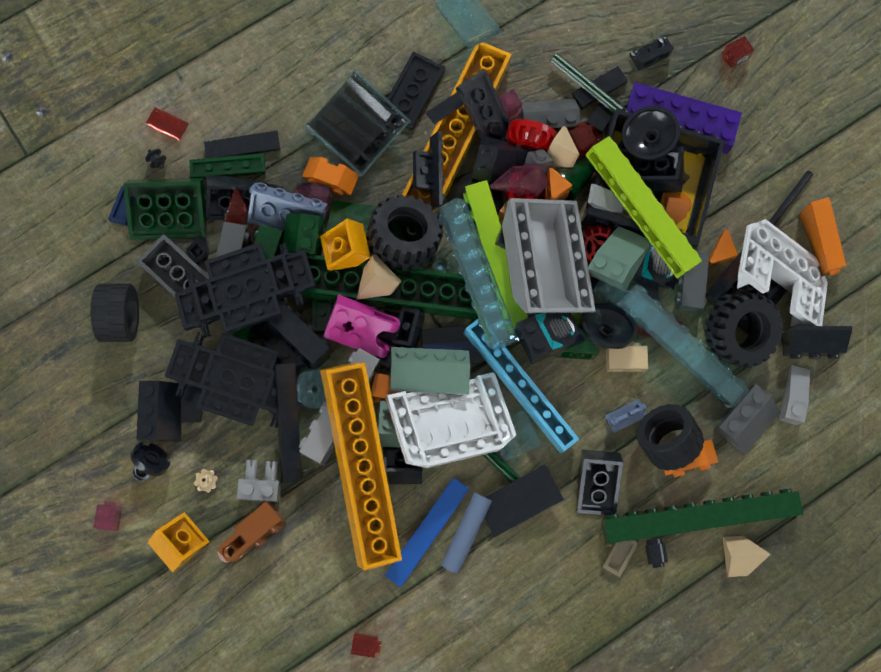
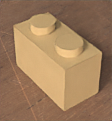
(628, 359)

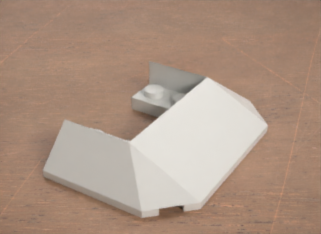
(775, 256)

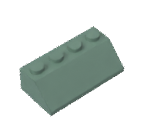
(429, 370)

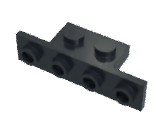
(428, 170)

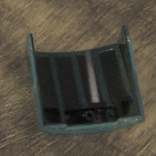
(357, 124)

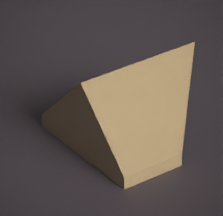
(563, 150)
(377, 279)
(742, 556)

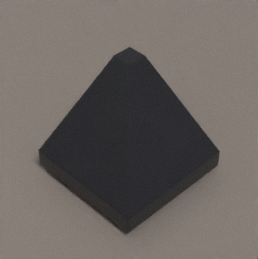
(198, 250)

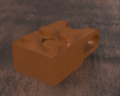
(252, 532)

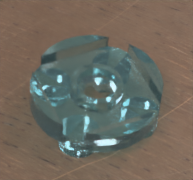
(304, 389)

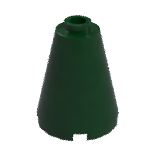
(577, 176)

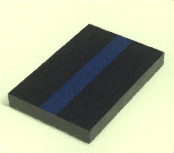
(450, 339)

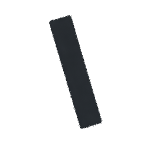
(445, 108)

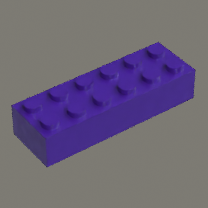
(691, 113)

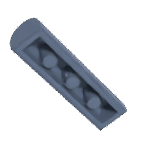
(466, 533)

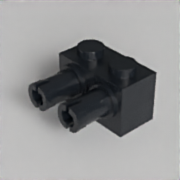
(409, 330)

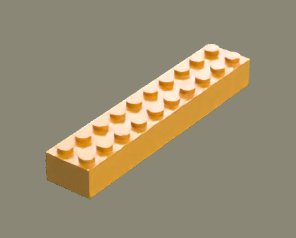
(457, 127)
(361, 465)

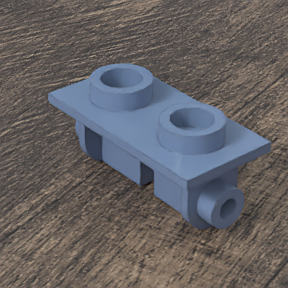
(626, 415)

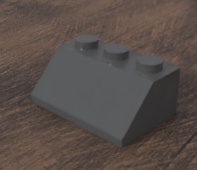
(553, 113)
(748, 419)

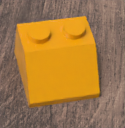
(345, 245)
(178, 541)

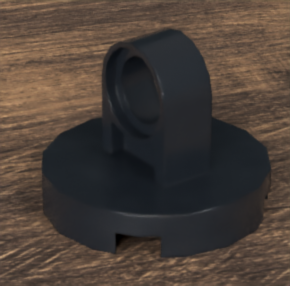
(149, 460)

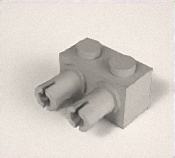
(259, 490)

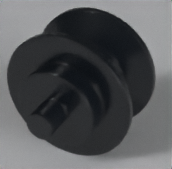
(154, 157)

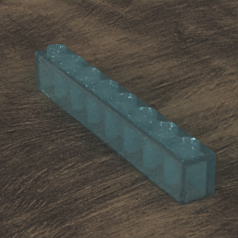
(477, 274)
(683, 346)

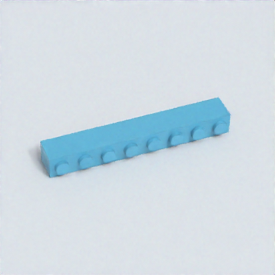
(523, 390)

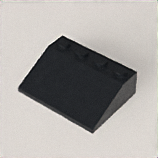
(728, 283)

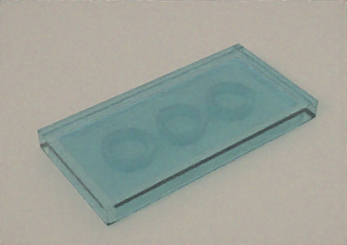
(468, 20)

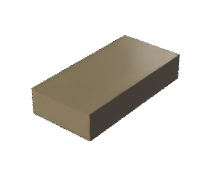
(619, 557)

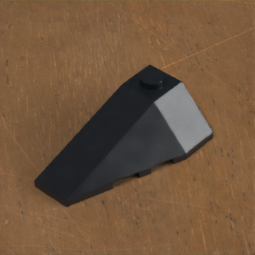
(220, 191)

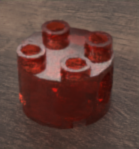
(584, 137)

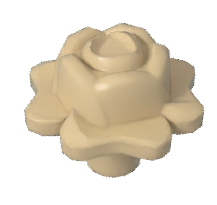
(205, 480)

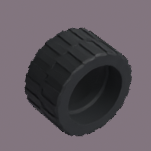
(114, 312)
(682, 449)

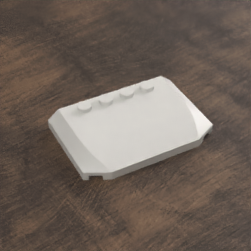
(451, 426)

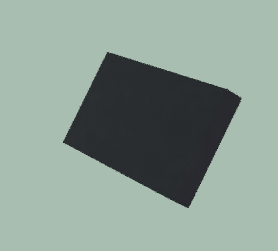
(415, 86)
(484, 106)
(522, 500)

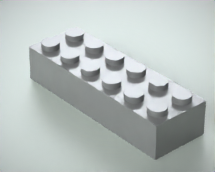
(320, 441)

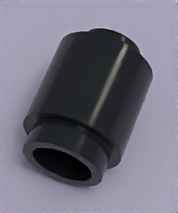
(656, 552)

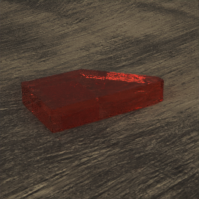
(237, 209)

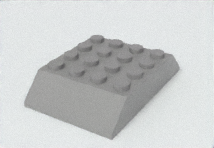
(547, 256)

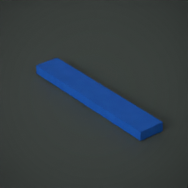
(427, 532)

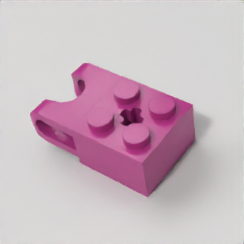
(364, 326)

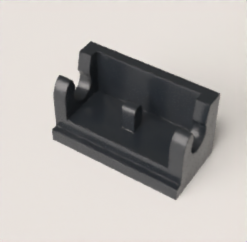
(651, 53)

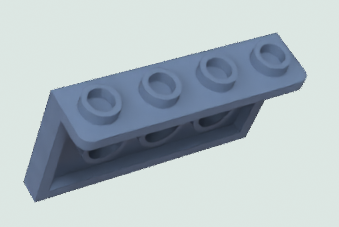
(271, 205)

